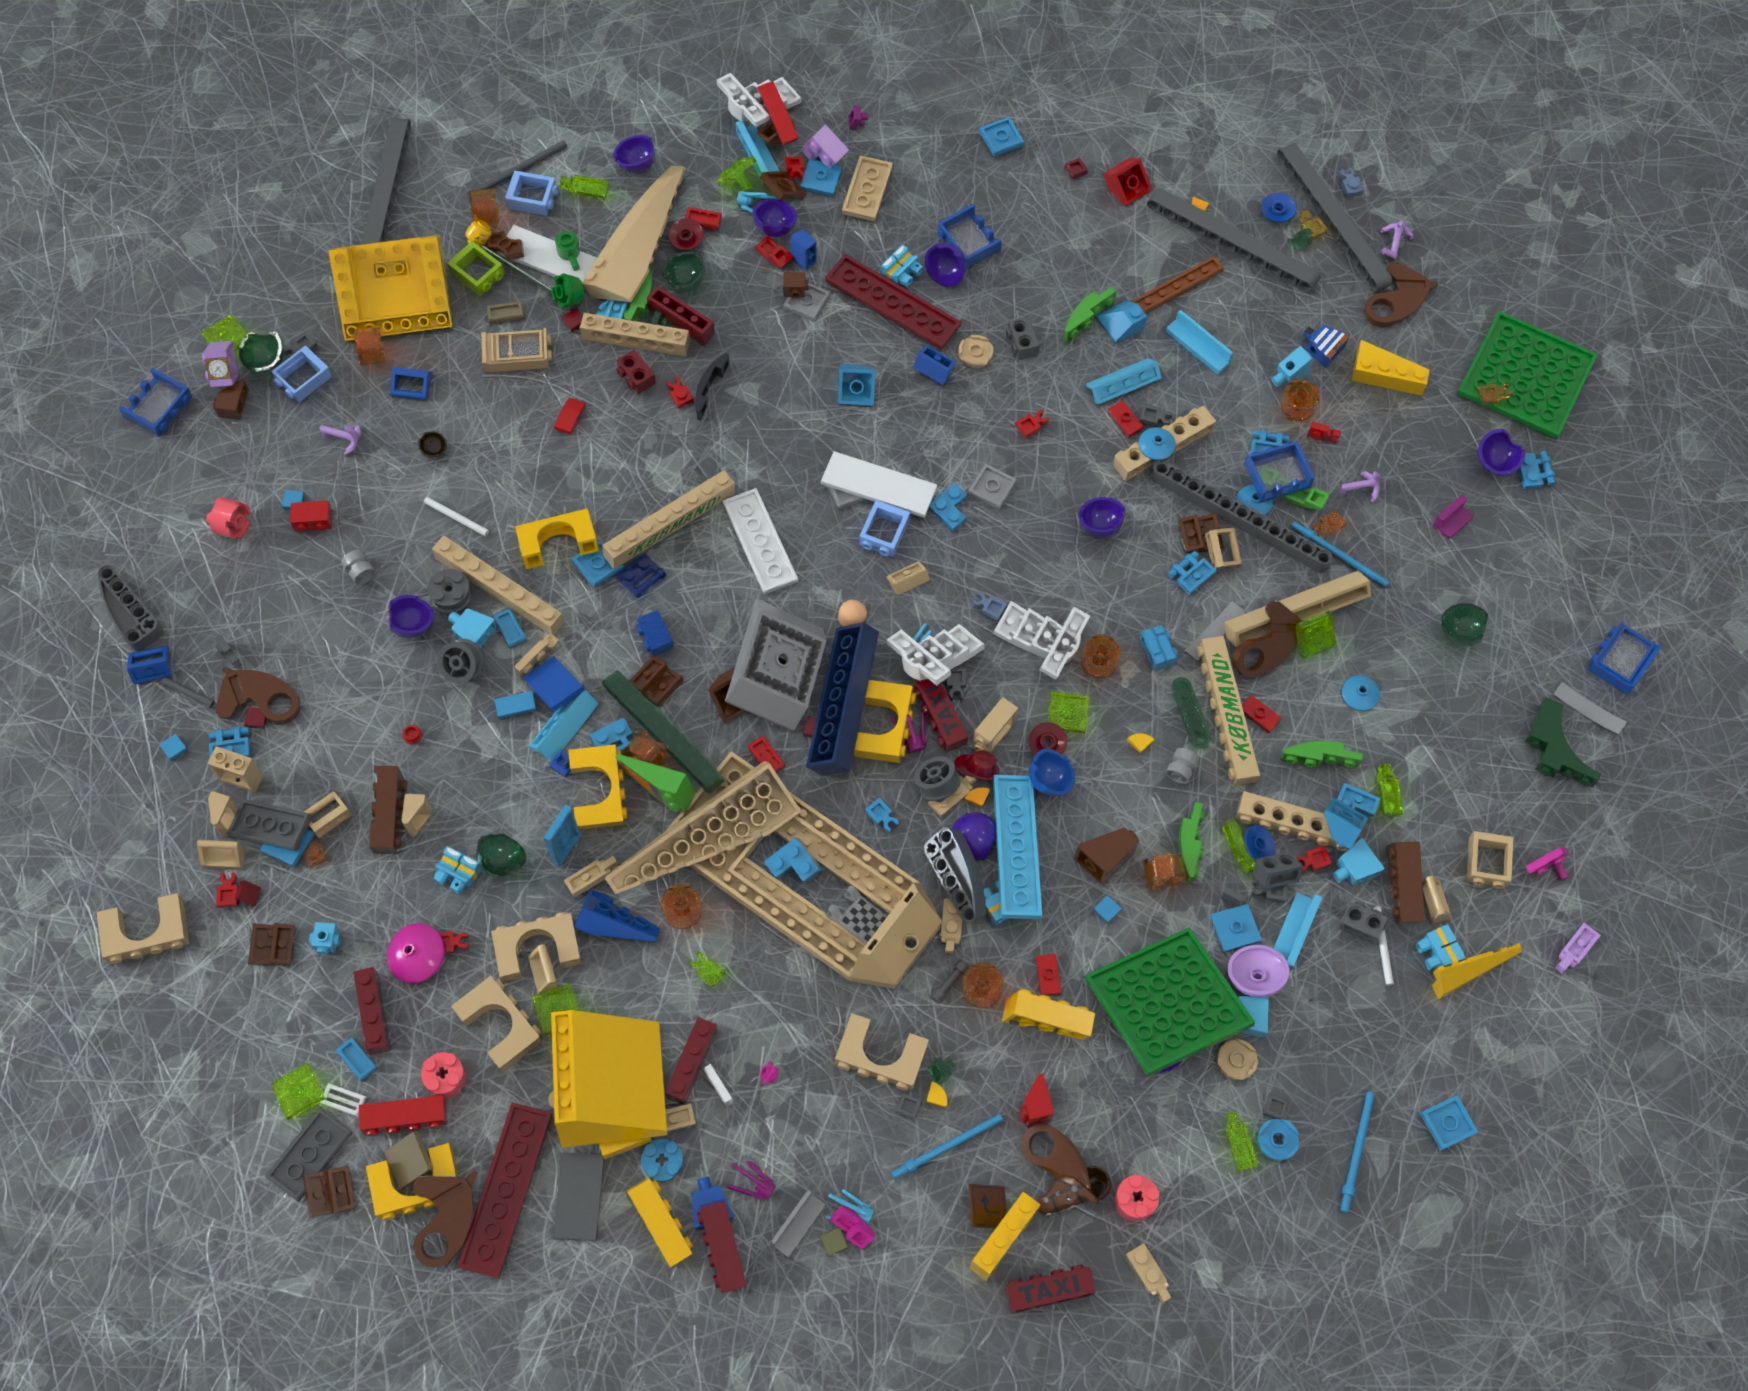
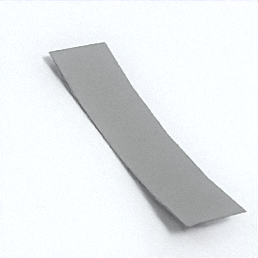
(1216, 628)
(1589, 709)

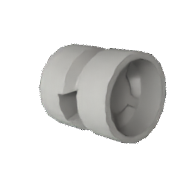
(358, 567)
(1182, 765)

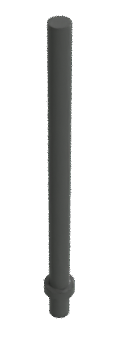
(521, 166)

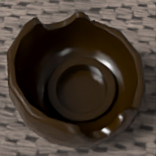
(432, 445)
(1099, 1181)

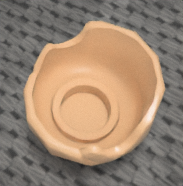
(852, 612)

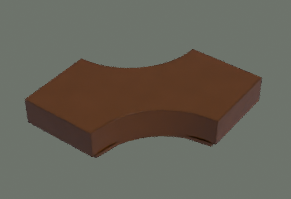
(509, 247)

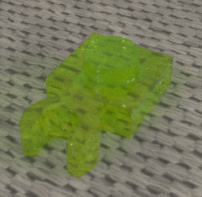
(709, 971)

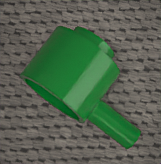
(568, 248)

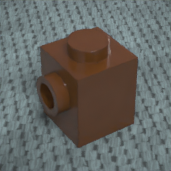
(795, 284)

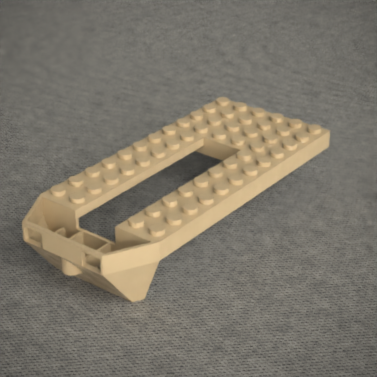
(910, 910)

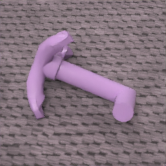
(1398, 228)
(352, 435)
(1373, 481)

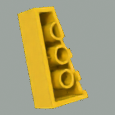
(1388, 370)
(1048, 1015)
(659, 1221)

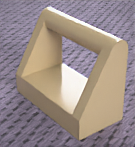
(1215, 551)
(222, 812)
(415, 812)
(330, 820)
(221, 854)
(1435, 900)
(542, 969)

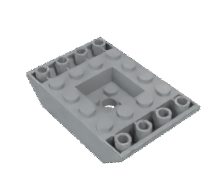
(759, 679)

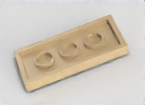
(867, 188)

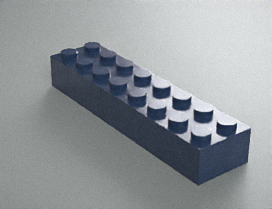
(842, 699)

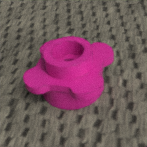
(769, 1073)

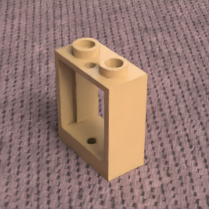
(995, 726)
(230, 766)
(1489, 841)

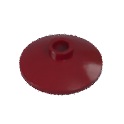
(683, 228)
(1050, 732)

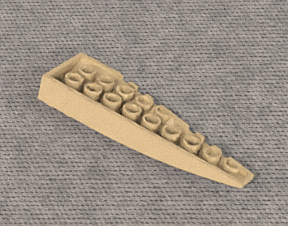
(626, 256)
(734, 816)

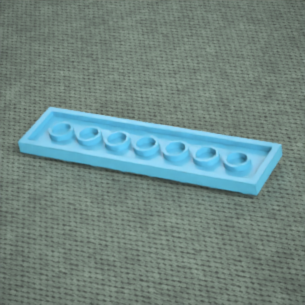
(1017, 847)

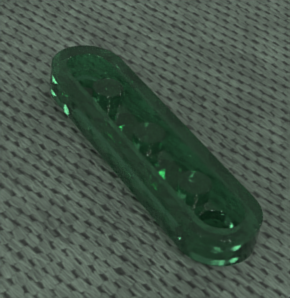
(1191, 712)

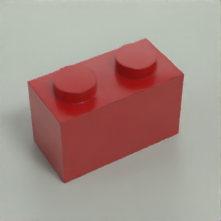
(311, 516)

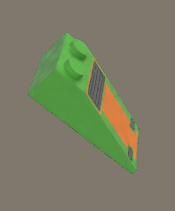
(665, 784)

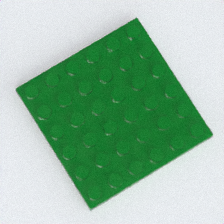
(1539, 367)
(1169, 1001)

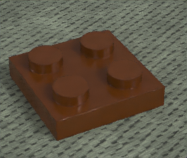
(782, 186)

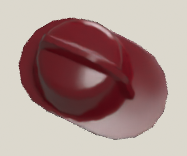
(977, 765)

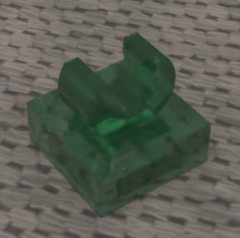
(1300, 237)
(657, 319)
(941, 1070)

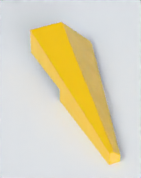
(1460, 973)

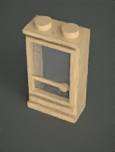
(516, 350)

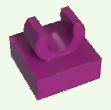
(857, 118)

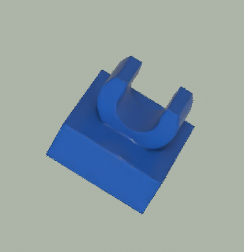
(561, 764)

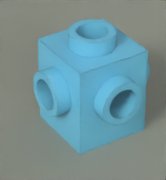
(325, 938)

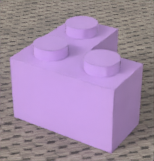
(826, 146)

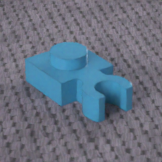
(880, 813)

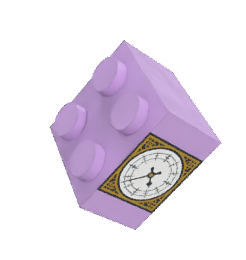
(220, 363)

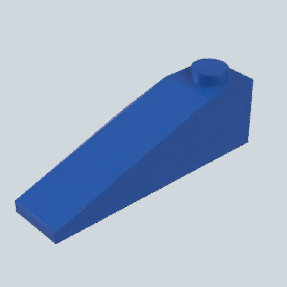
(605, 918)

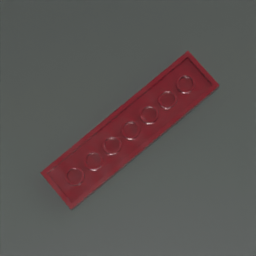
(893, 301)
(505, 1190)

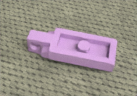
(1577, 947)

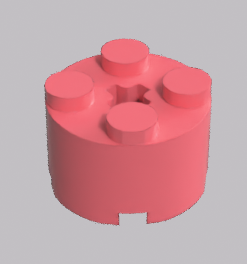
(229, 518)
(454, 1079)
(1146, 1204)

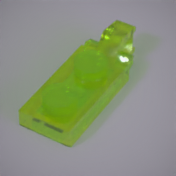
(585, 185)
(1389, 791)
(1233, 834)
(1240, 1143)

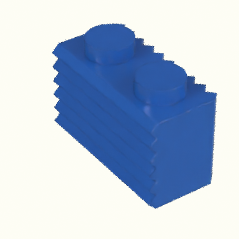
(803, 249)
(934, 364)
(655, 633)

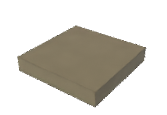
(408, 1160)

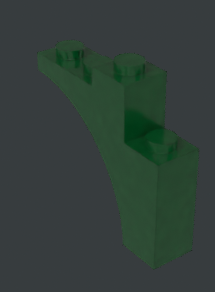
(1557, 756)

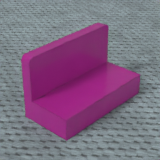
(1453, 518)

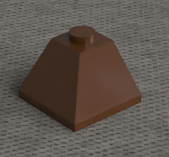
(718, 693)

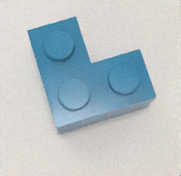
(794, 856)

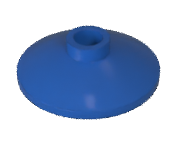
(1281, 202)
(1259, 842)

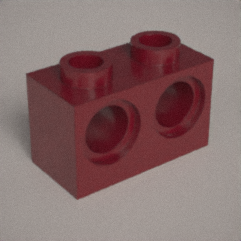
(638, 370)

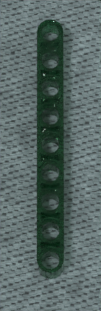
(662, 730)

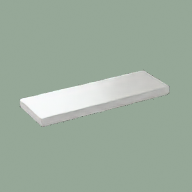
(542, 255)
(879, 484)
(760, 541)

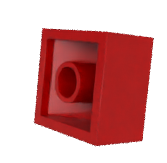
(1128, 180)
(1037, 1104)

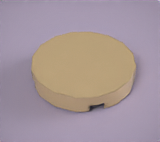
(975, 351)
(1237, 1059)

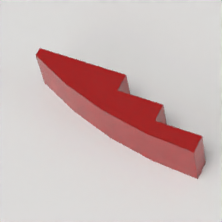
(778, 113)

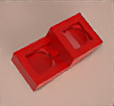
(773, 253)
(569, 415)

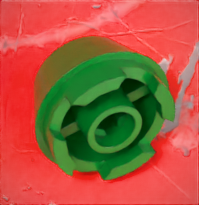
(567, 290)

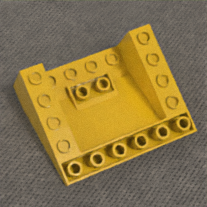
(392, 286)
(606, 1078)

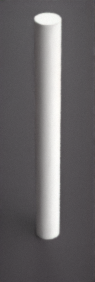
(454, 515)
(1385, 955)

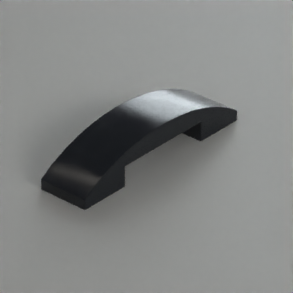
(717, 368)

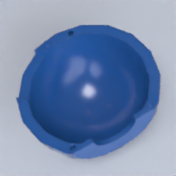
(1051, 773)

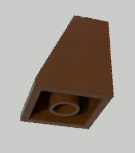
(1106, 853)

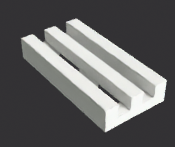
(718, 1085)
(363, 1099)

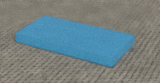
(562, 836)

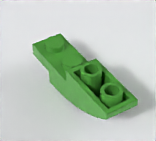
(639, 304)
(1084, 313)
(1314, 752)
(1188, 842)

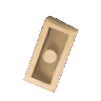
(908, 578)

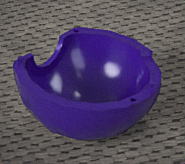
(635, 153)
(774, 217)
(945, 264)
(1499, 453)
(1102, 517)
(409, 616)
(979, 833)

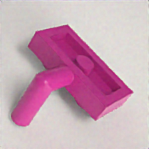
(1553, 858)

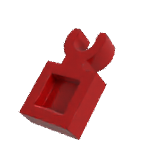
(794, 167)
(680, 394)
(1030, 425)
(1321, 432)
(1316, 859)
(227, 893)
(451, 941)

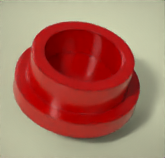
(412, 734)

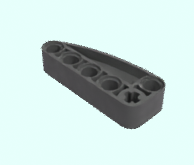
(126, 615)
(959, 868)

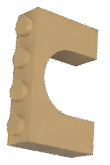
(170, 934)
(509, 940)
(490, 996)
(901, 1073)

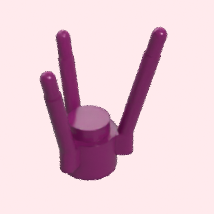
(915, 742)
(764, 1186)

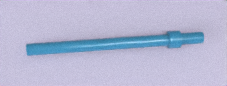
(1309, 534)
(911, 1165)
(1348, 1190)

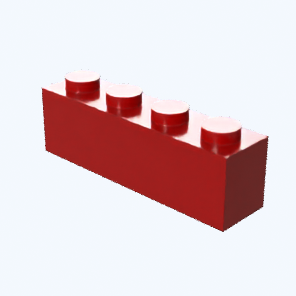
(403, 1114)

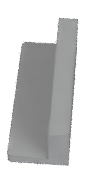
(798, 1224)

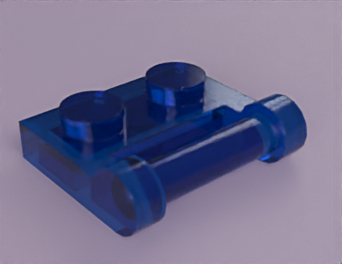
(637, 572)

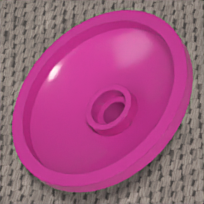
(423, 960)

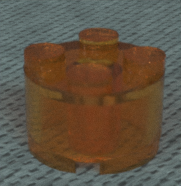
(484, 206)
(369, 345)
(1300, 400)
(1091, 658)
(646, 749)
(1165, 870)
(686, 916)
(993, 983)

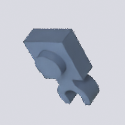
(1351, 185)
(991, 607)

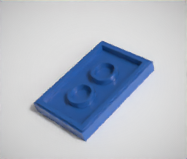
(553, 683)

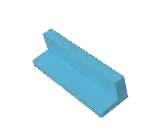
(756, 147)
(1200, 342)
(1124, 380)
(563, 725)
(1296, 927)

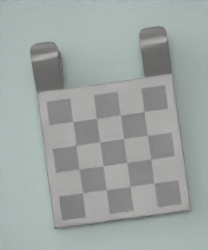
(860, 918)

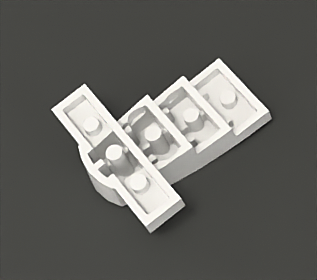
(747, 103)
(1043, 635)
(935, 655)

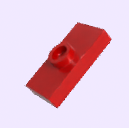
(705, 218)
(1125, 419)
(1260, 714)
(763, 752)
(1048, 975)

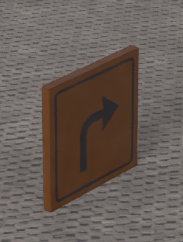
(986, 1205)

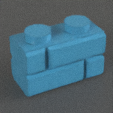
(1158, 647)

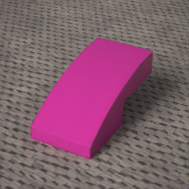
(857, 1230)

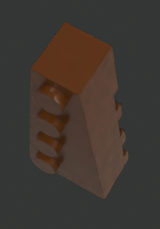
(387, 810)
(1406, 881)

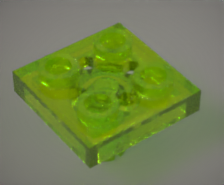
(736, 172)
(1314, 630)

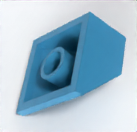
(1122, 320)
(856, 385)
(1344, 823)

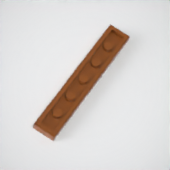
(1179, 285)

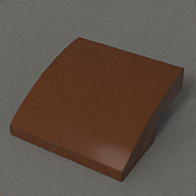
(1194, 530)
(656, 681)
(271, 944)
(328, 1192)

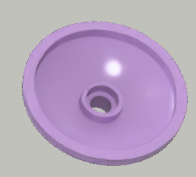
(1261, 963)

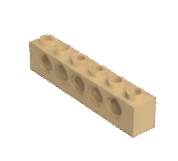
(635, 334)
(1203, 423)
(1287, 812)

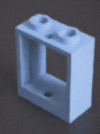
(517, 203)
(292, 364)
(892, 514)

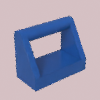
(397, 371)
(149, 669)

